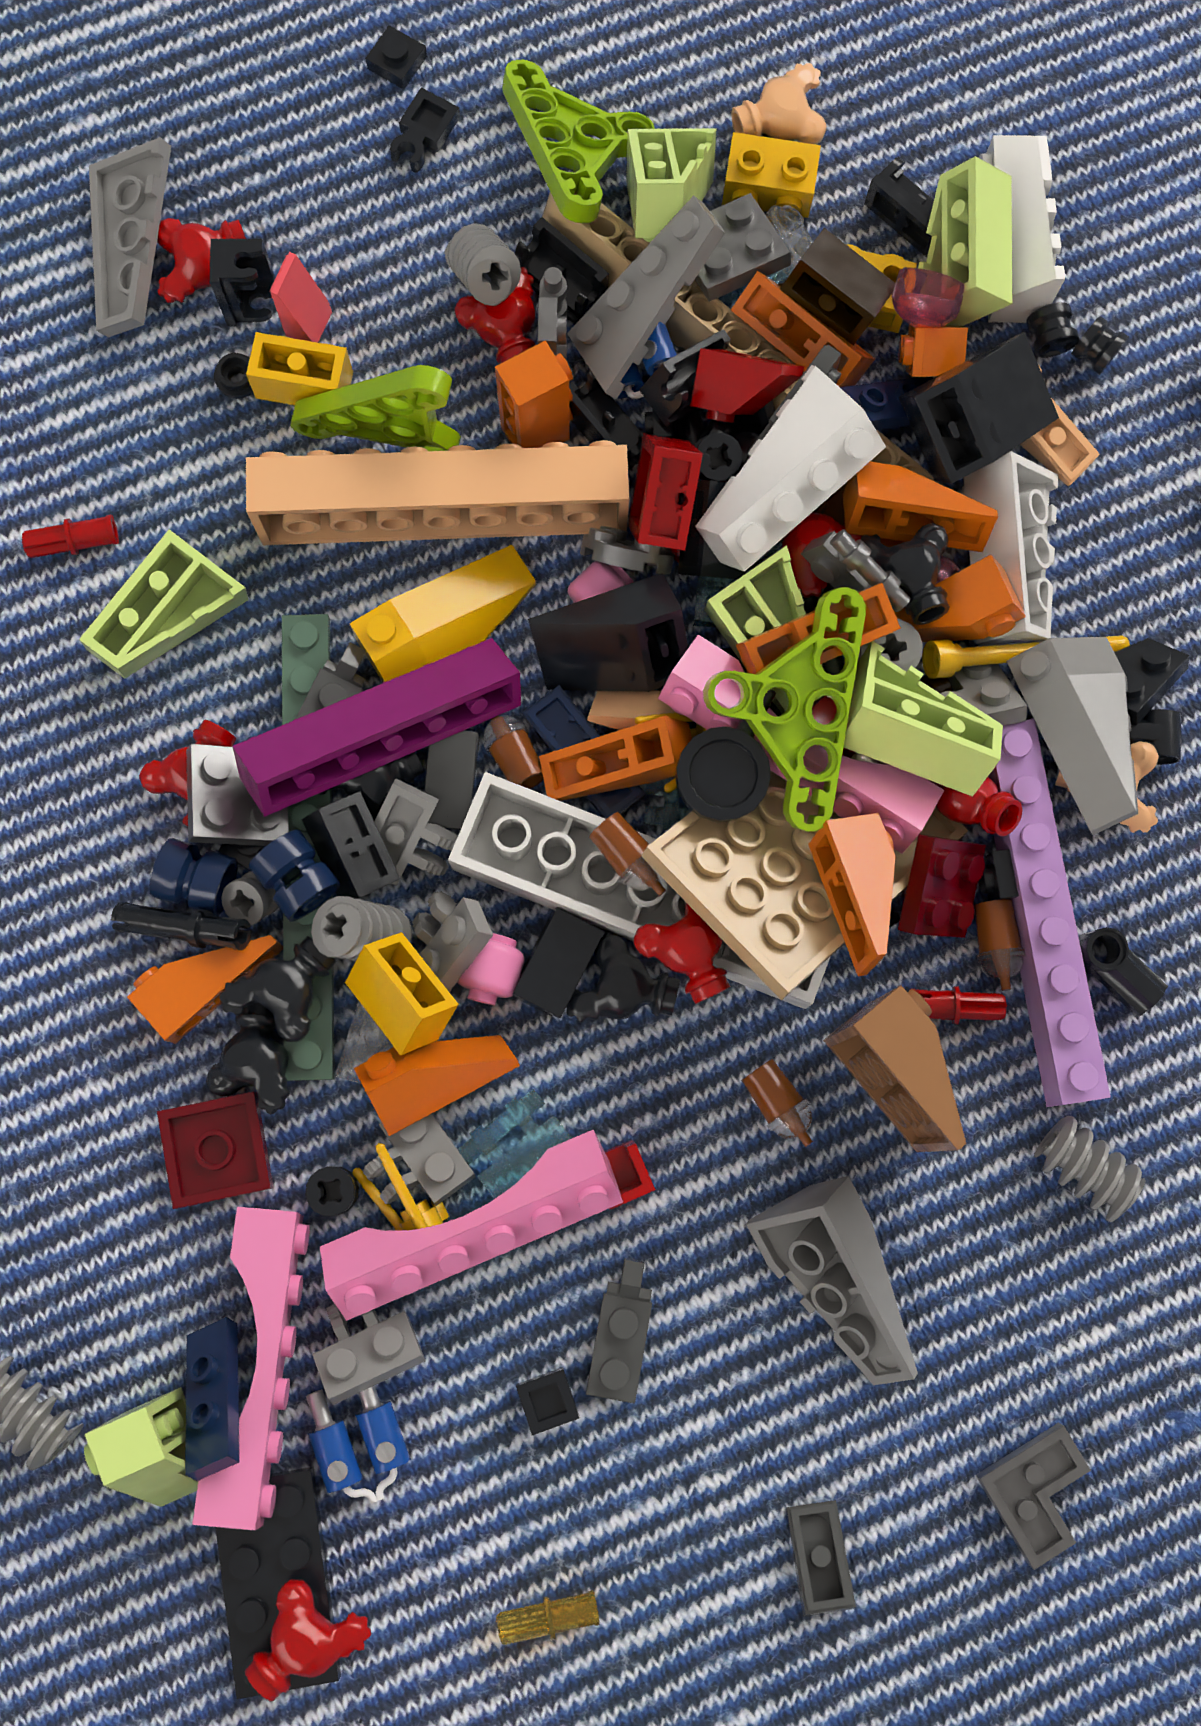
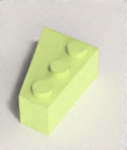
(665, 173)
(973, 236)
(758, 603)
(161, 606)
(918, 728)
(144, 1451)

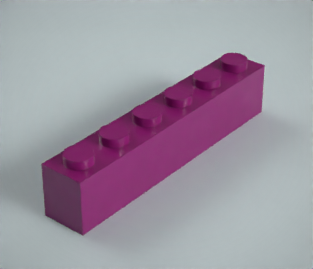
(377, 726)

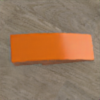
(769, 645)

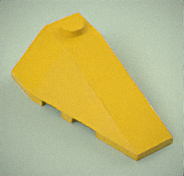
(443, 614)

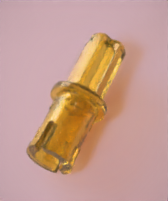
(548, 1618)

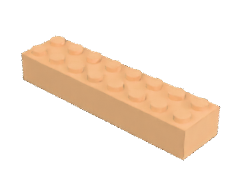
(437, 493)

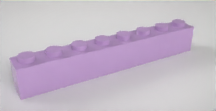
(1053, 964)

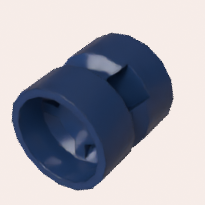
(285, 861)
(186, 874)

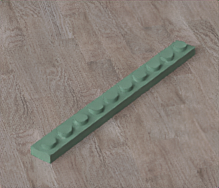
(303, 654)

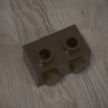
(838, 286)

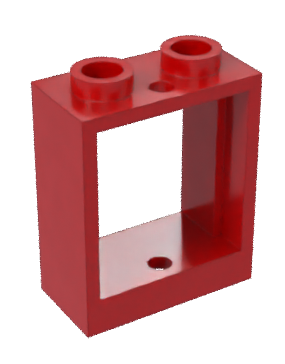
(663, 472)

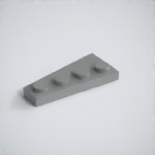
(125, 227)
(627, 313)

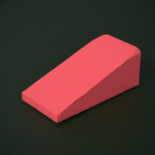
(299, 301)

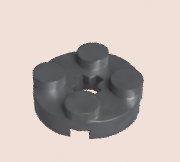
(612, 548)

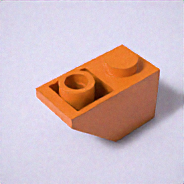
(932, 350)

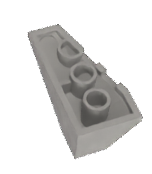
(1083, 715)
(835, 1261)

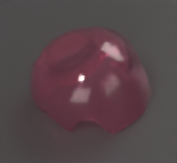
(927, 297)

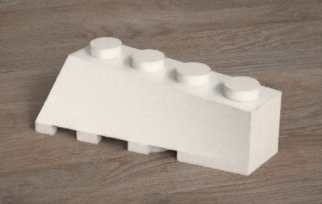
(1033, 215)
(794, 469)
(1019, 538)

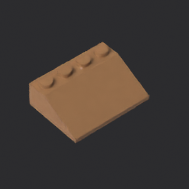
(902, 1067)

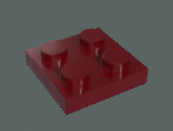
(942, 887)
(215, 1150)

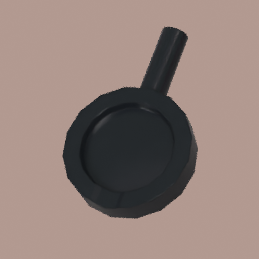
(724, 771)

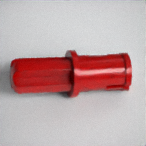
(70, 536)
(964, 1005)

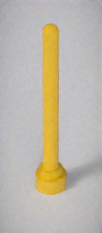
(945, 658)

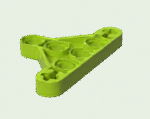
(569, 122)
(383, 409)
(803, 680)

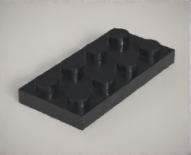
(262, 1561)

